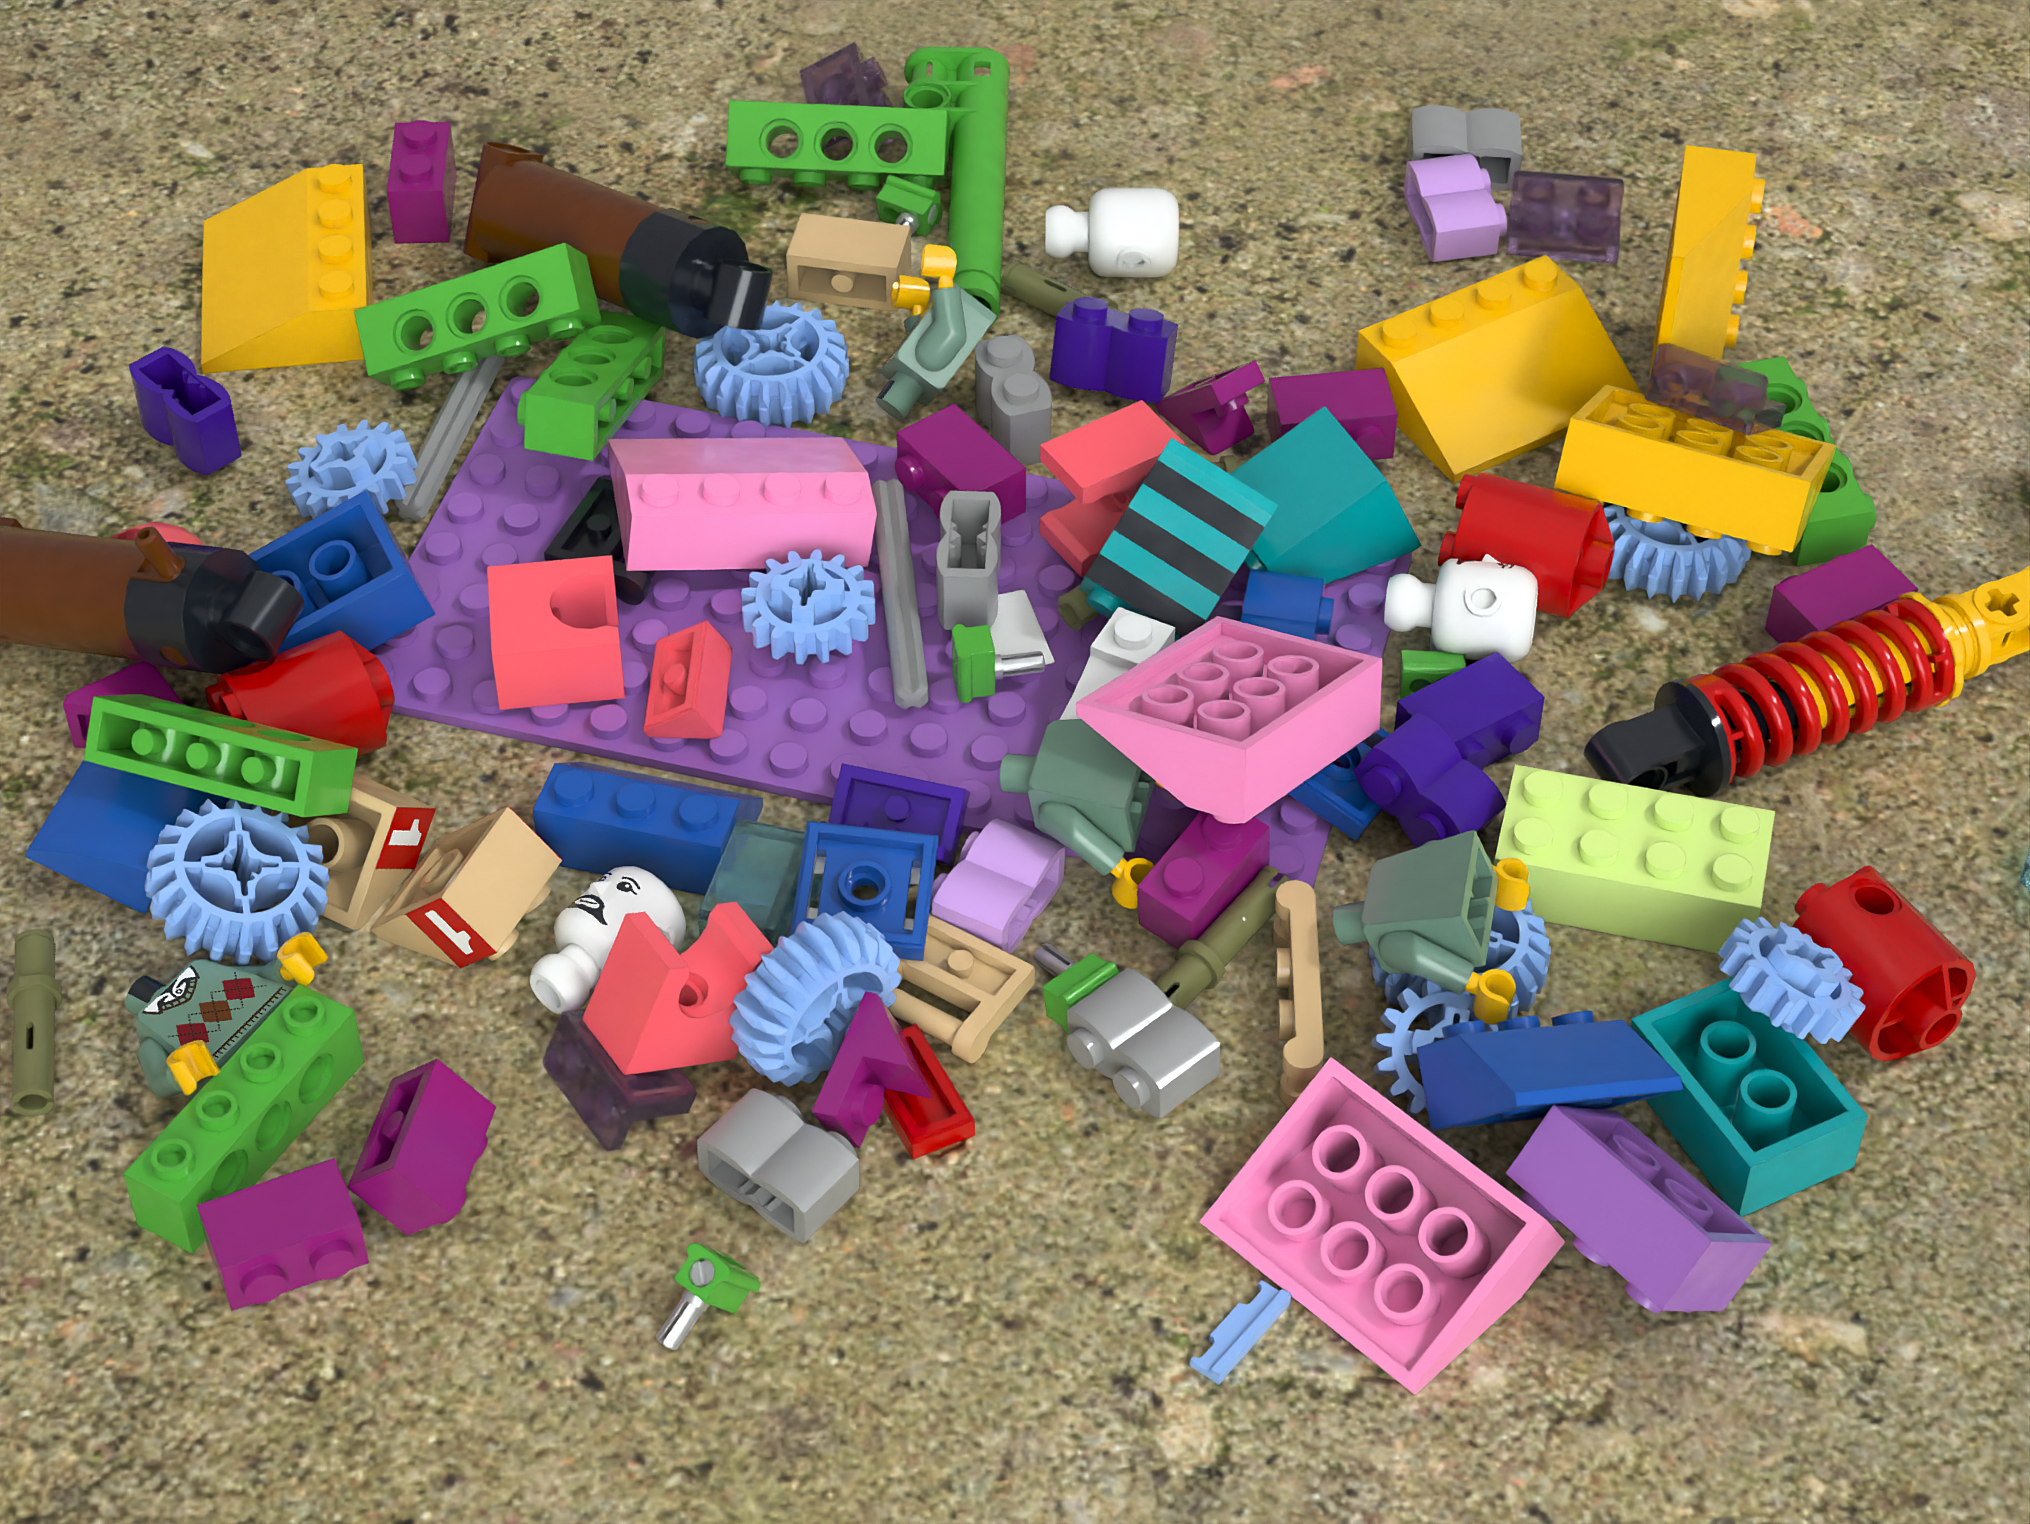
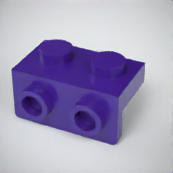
(900, 804)

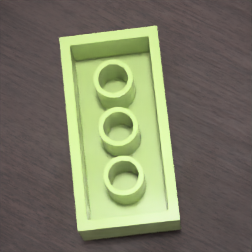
(1636, 857)

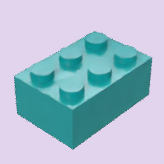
(1753, 1101)

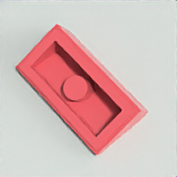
(689, 684)

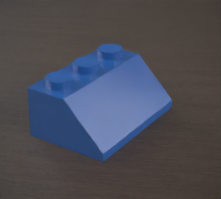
(626, 818)
(1529, 1068)

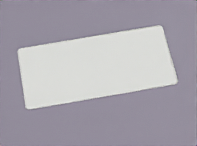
(1017, 627)

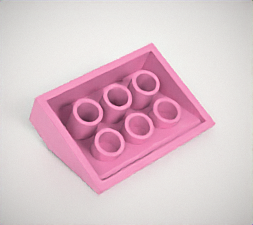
(739, 501)
(1238, 714)
(1381, 1228)

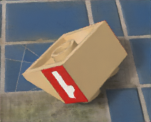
(367, 848)
(471, 891)

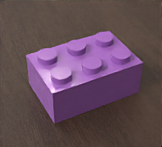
(1636, 1211)

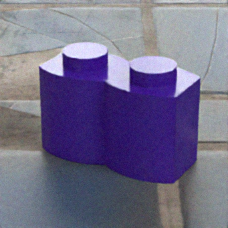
(1113, 350)
(185, 410)
(1428, 784)

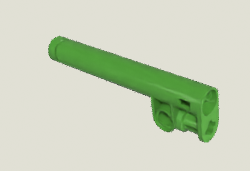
(978, 155)

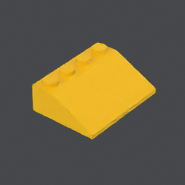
(1706, 249)
(288, 273)
(1493, 366)
(1693, 470)

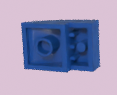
(108, 827)

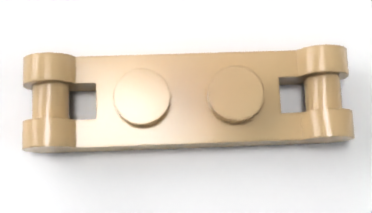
(1299, 971)

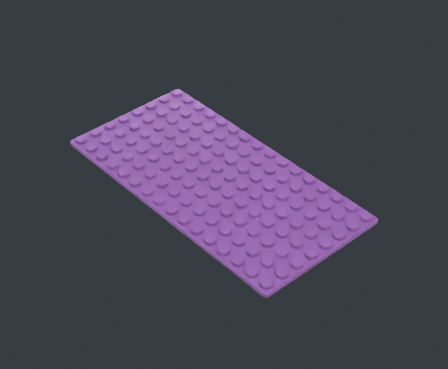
(784, 719)

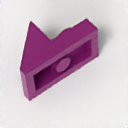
(1213, 408)
(868, 1063)

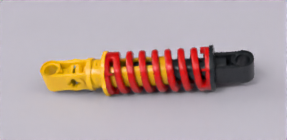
(1815, 689)

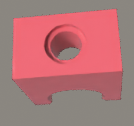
(1103, 470)
(555, 632)
(669, 1007)

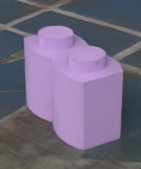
(1453, 207)
(999, 884)

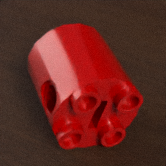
(1536, 528)
(316, 690)
(1898, 958)

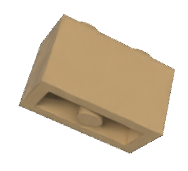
(847, 261)

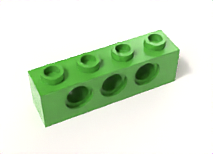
(756, 125)
(394, 327)
(593, 386)
(1842, 510)
(221, 754)
(245, 1115)

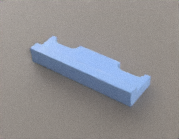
(1240, 1332)

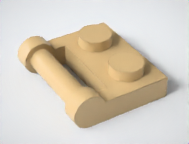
(967, 975)

